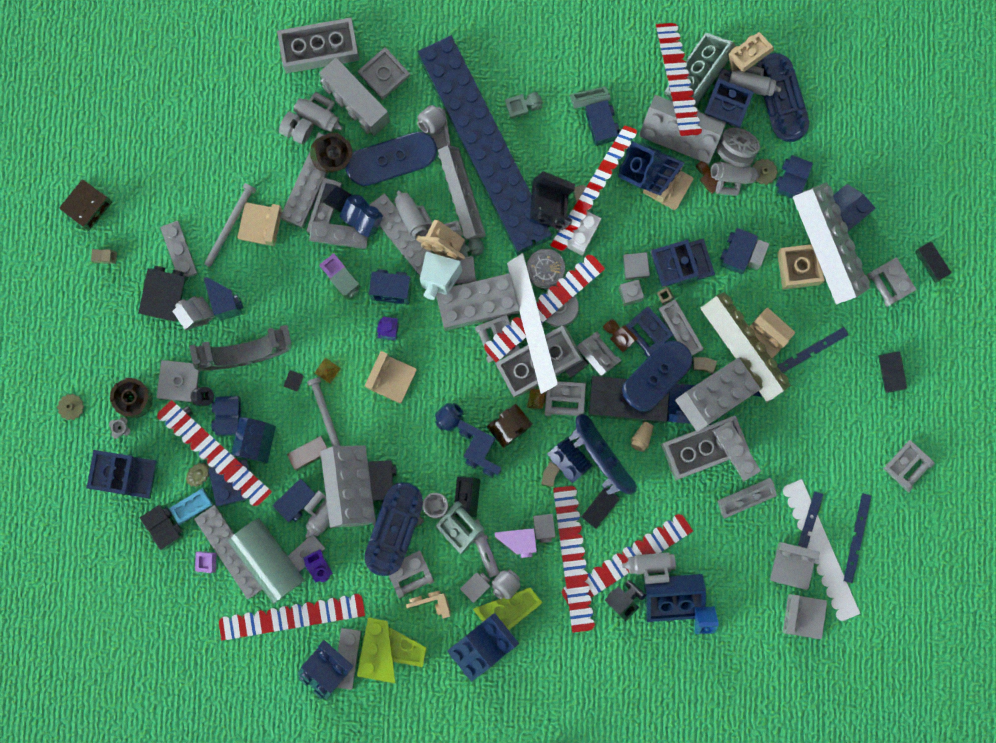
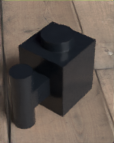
(623, 602)

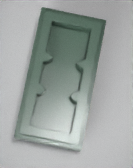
(589, 97)

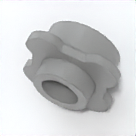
(116, 433)

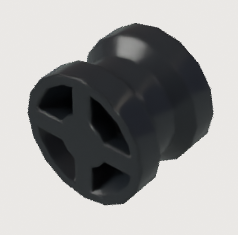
(197, 396)

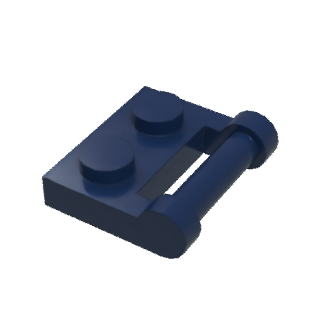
(653, 327)

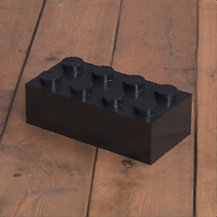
(608, 402)

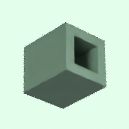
(345, 283)

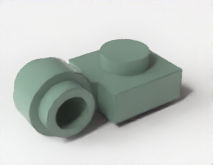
(518, 105)
(475, 247)

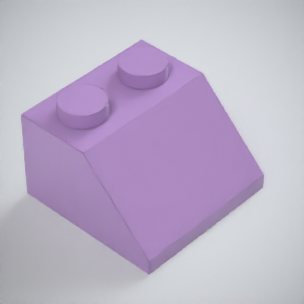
(519, 541)

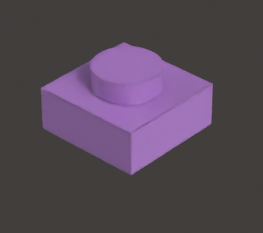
(331, 265)
(205, 562)

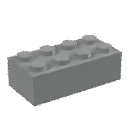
(317, 45)
(354, 96)
(662, 128)
(478, 302)
(519, 368)
(717, 394)
(697, 450)
(347, 486)

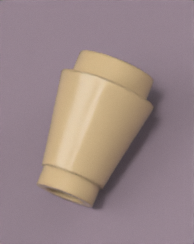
(642, 437)

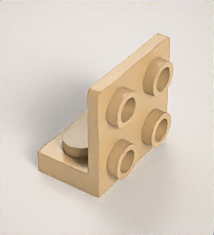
(749, 52)
(260, 223)
(390, 377)
(442, 606)

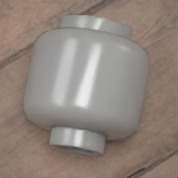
(431, 119)
(506, 584)

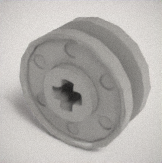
(738, 147)

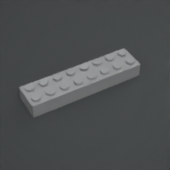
(461, 192)
(304, 193)
(398, 233)
(218, 533)

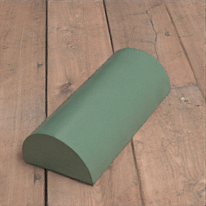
(705, 64)
(266, 560)

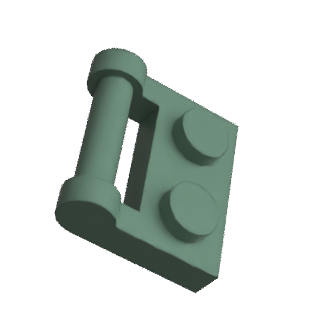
(455, 531)

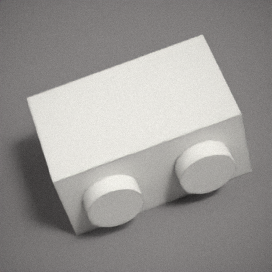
(584, 233)

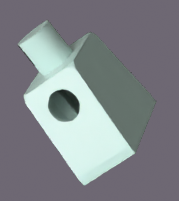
(439, 274)

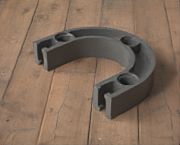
(218, 358)

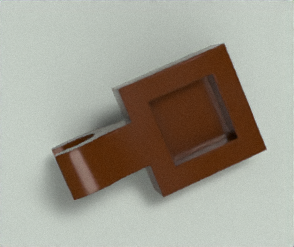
(709, 182)
(622, 337)

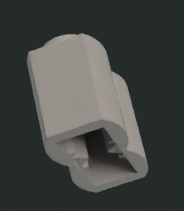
(193, 312)

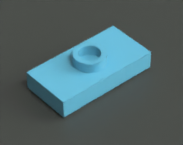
(191, 506)

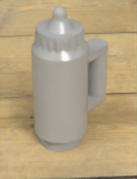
(754, 81)
(316, 114)
(726, 172)
(413, 216)
(320, 519)
(651, 563)

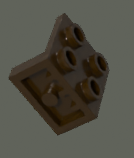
(85, 205)

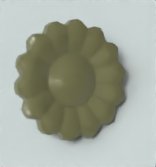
(766, 170)
(70, 407)
(198, 474)

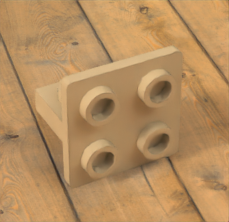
(675, 192)
(442, 241)
(772, 331)

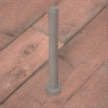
(229, 224)
(324, 410)

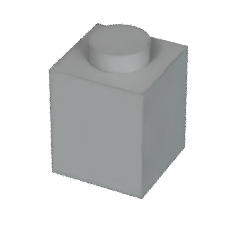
(631, 293)
(544, 528)
(475, 586)

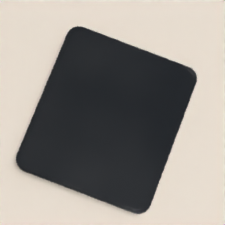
(293, 380)

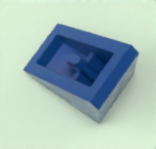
(706, 620)

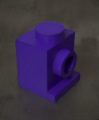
(388, 328)
(318, 566)

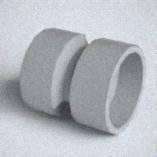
(302, 128)
(435, 505)

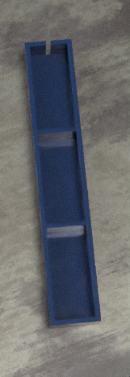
(483, 143)

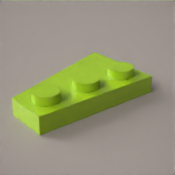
(510, 610)
(406, 650)
(376, 653)

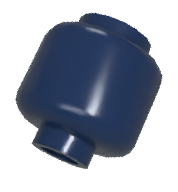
(449, 416)

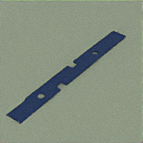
(816, 348)
(809, 522)
(856, 541)

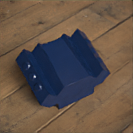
(649, 168)

